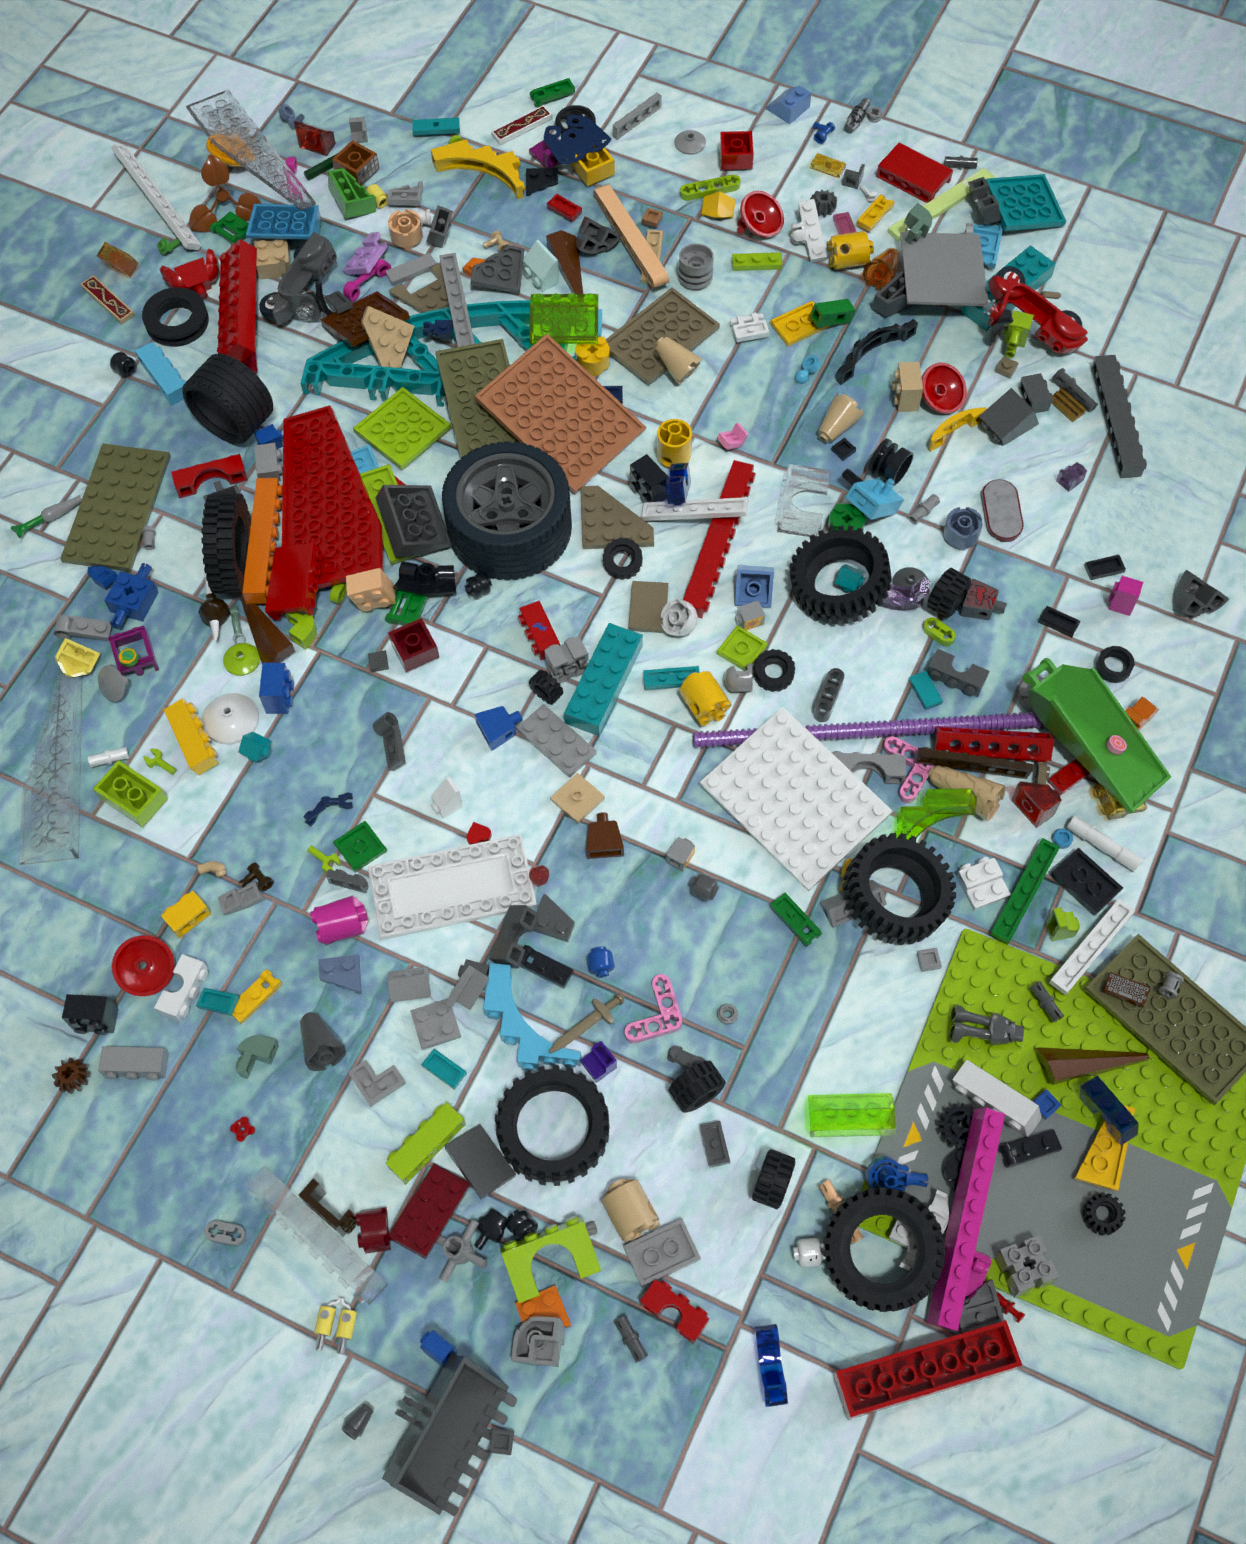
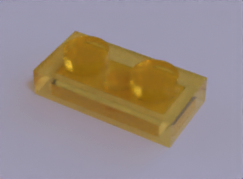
(828, 165)

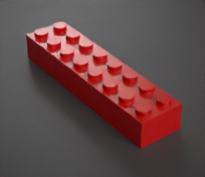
(237, 301)
(927, 1370)

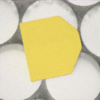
(76, 659)

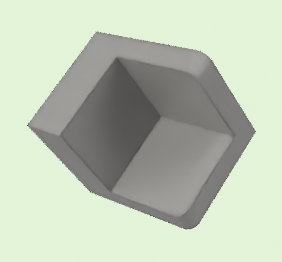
(358, 129)

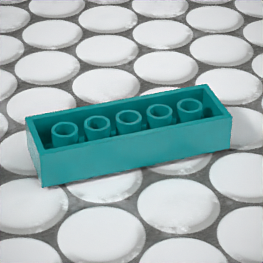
(1036, 270)
(603, 679)

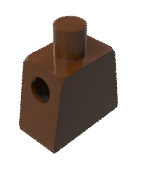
(604, 838)

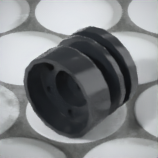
(890, 461)

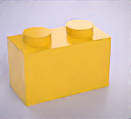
(185, 914)

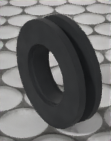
(169, 299)

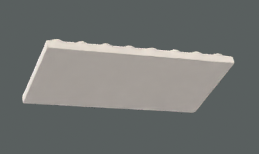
(450, 886)

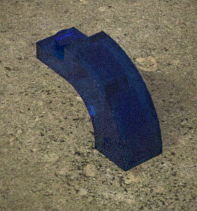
(770, 1365)

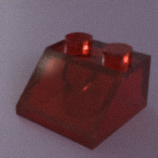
(314, 138)
(1036, 801)

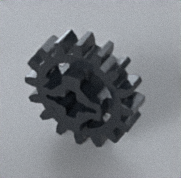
(951, 1121)

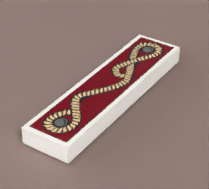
(521, 125)

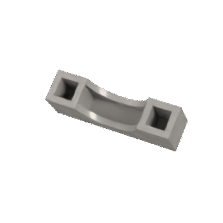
(889, 767)

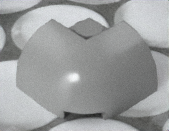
(538, 1342)

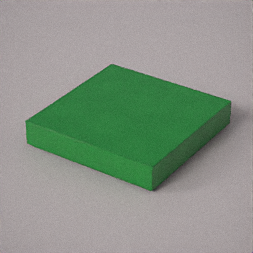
(360, 846)

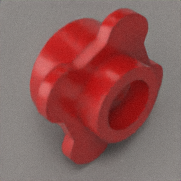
(242, 1123)

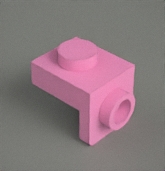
(733, 438)

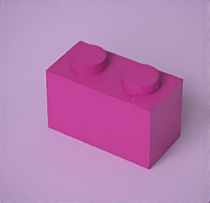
(1125, 595)

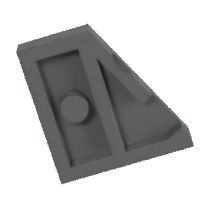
(553, 920)
(981, 1308)

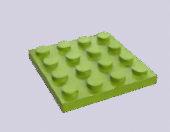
(402, 428)

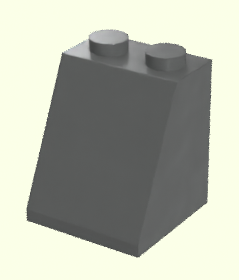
(1008, 418)

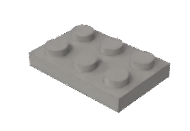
(661, 1252)

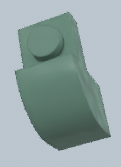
(919, 221)
(253, 1049)

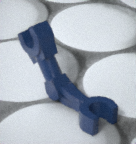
(311, 816)

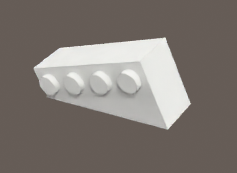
(992, 1093)

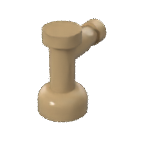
(496, 238)

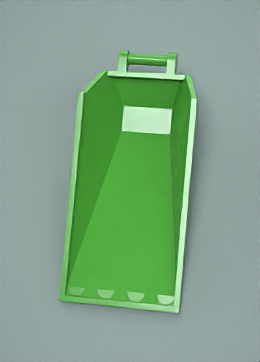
(1083, 716)

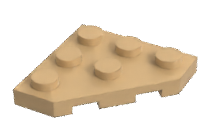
(387, 336)

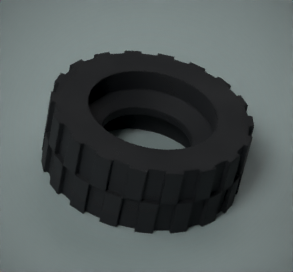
(616, 571)
(767, 682)

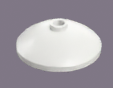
(230, 727)

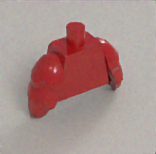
(194, 274)

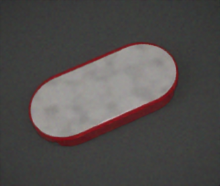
(1002, 510)

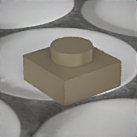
(1006, 367)

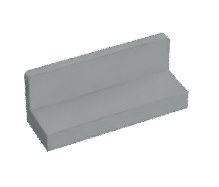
(837, 909)

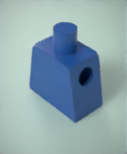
(497, 725)

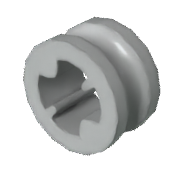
(874, 114)

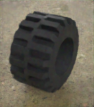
(949, 592)
(696, 1086)
(773, 1179)

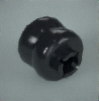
(122, 364)
(478, 585)
(521, 1224)

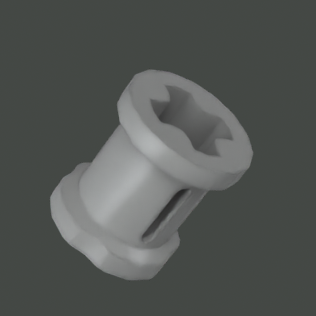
(1171, 985)

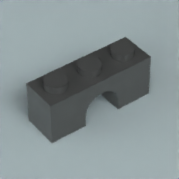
(984, 202)
(970, 681)
(517, 921)

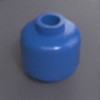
(600, 961)

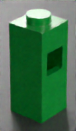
(832, 313)

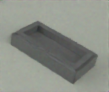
(338, 302)

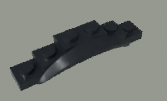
(871, 341)

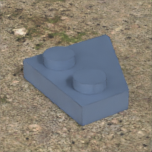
(342, 972)

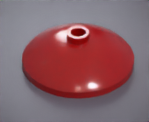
(762, 214)
(950, 388)
(158, 966)

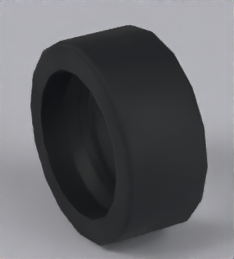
(1118, 652)

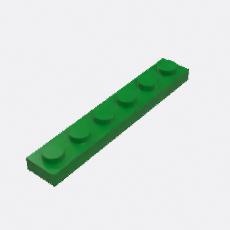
(1025, 891)

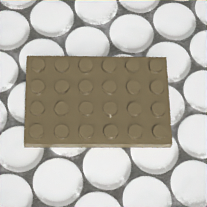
(667, 316)

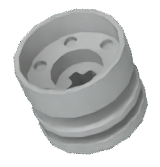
(696, 266)

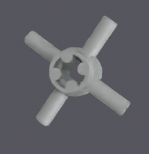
(465, 1251)

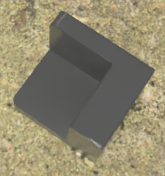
(853, 178)

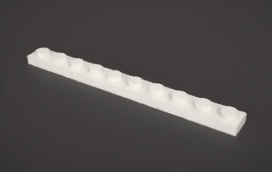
(156, 197)

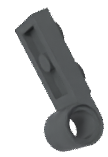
(388, 727)

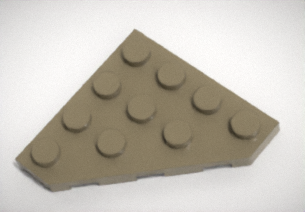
(609, 519)

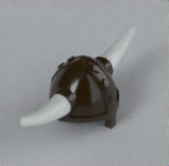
(213, 611)

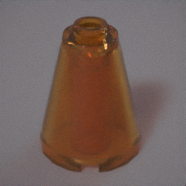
(881, 268)

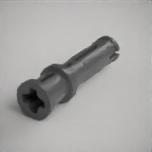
(1069, 384)

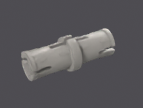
(924, 509)

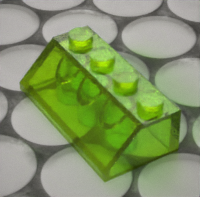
(851, 1115)

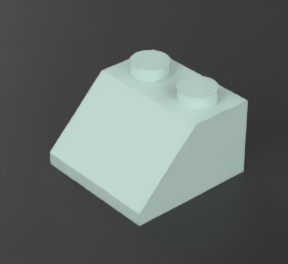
(541, 267)

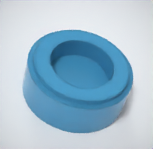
(1062, 838)

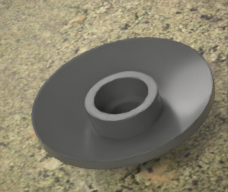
(903, 575)

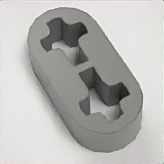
(225, 1228)

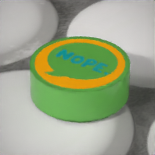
(128, 657)

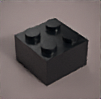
(648, 480)
(90, 1014)

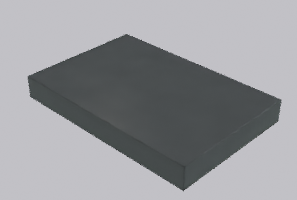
(480, 1161)

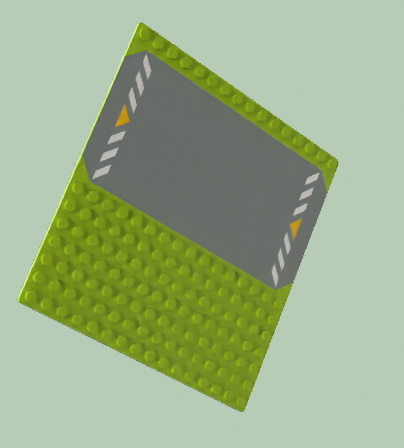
(1176, 1177)

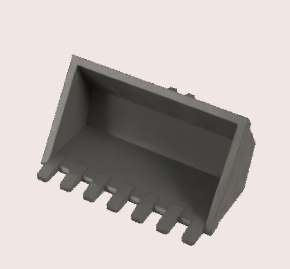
(447, 1434)

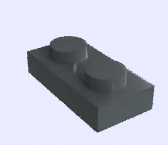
(344, 880)
(714, 1144)

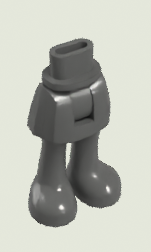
(999, 1028)

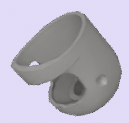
(739, 680)

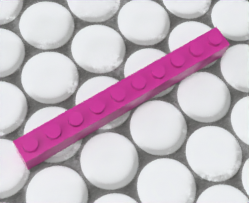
(966, 1218)

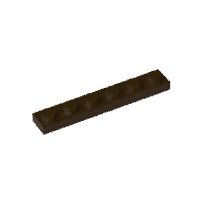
(973, 763)

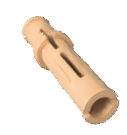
(834, 1201)

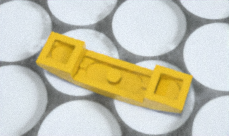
(953, 423)

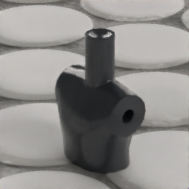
(491, 1228)

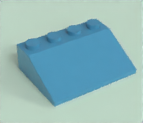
(283, 222)

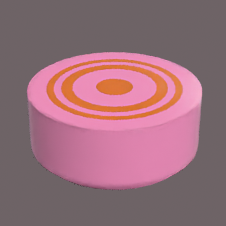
(1116, 744)

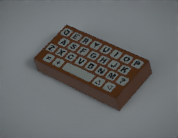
(1126, 989)

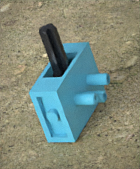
(872, 496)

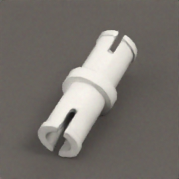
(108, 757)

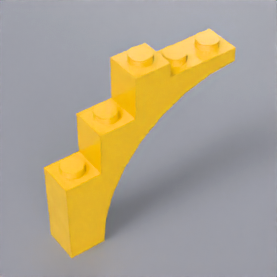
(463, 156)

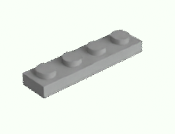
(637, 116)

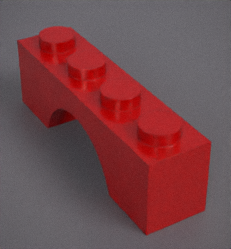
(190, 478)

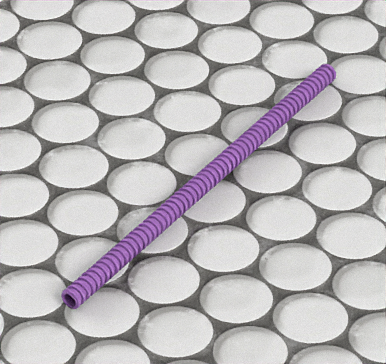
(882, 728)

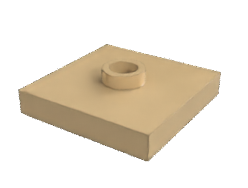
(577, 798)

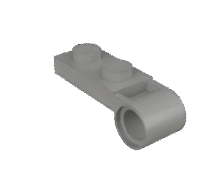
(82, 627)

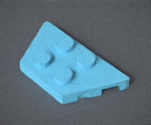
(990, 241)

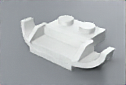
(902, 1235)

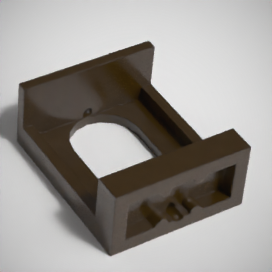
(312, 1195)

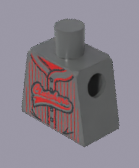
(981, 601)

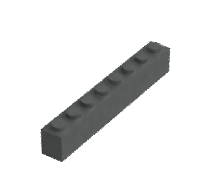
(1118, 416)

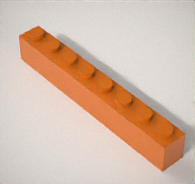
(262, 540)

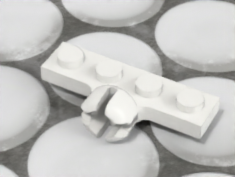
(809, 231)

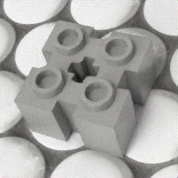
(566, 659)
(1023, 1278)

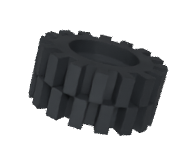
(545, 686)
(1098, 1225)

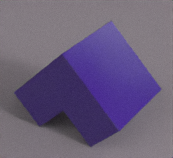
(599, 1062)

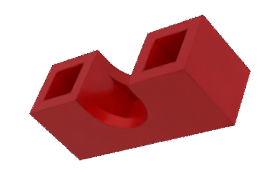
(661, 1297)

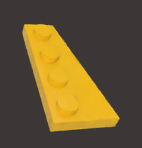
(1104, 1160)

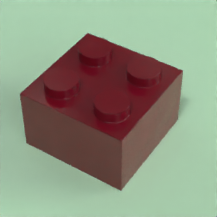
(413, 645)

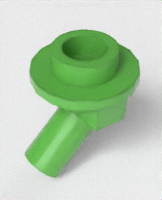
(164, 246)

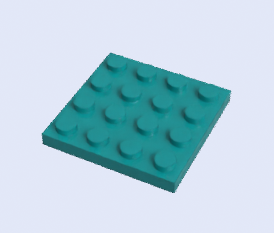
(1026, 202)

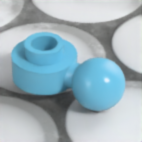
(810, 365)

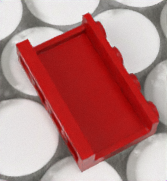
(913, 172)
(293, 580)

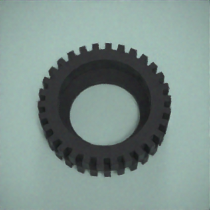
(225, 542)
(830, 548)
(917, 862)
(928, 1240)

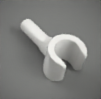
(870, 195)

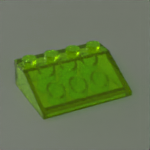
(565, 318)

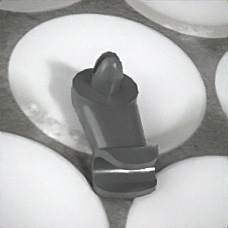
(683, 1058)

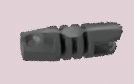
(857, 115)

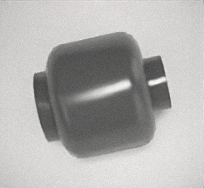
(704, 887)

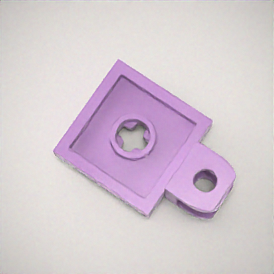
(366, 256)

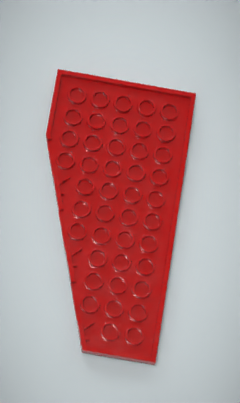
(327, 498)

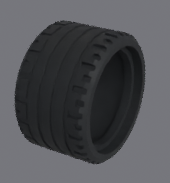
(228, 398)

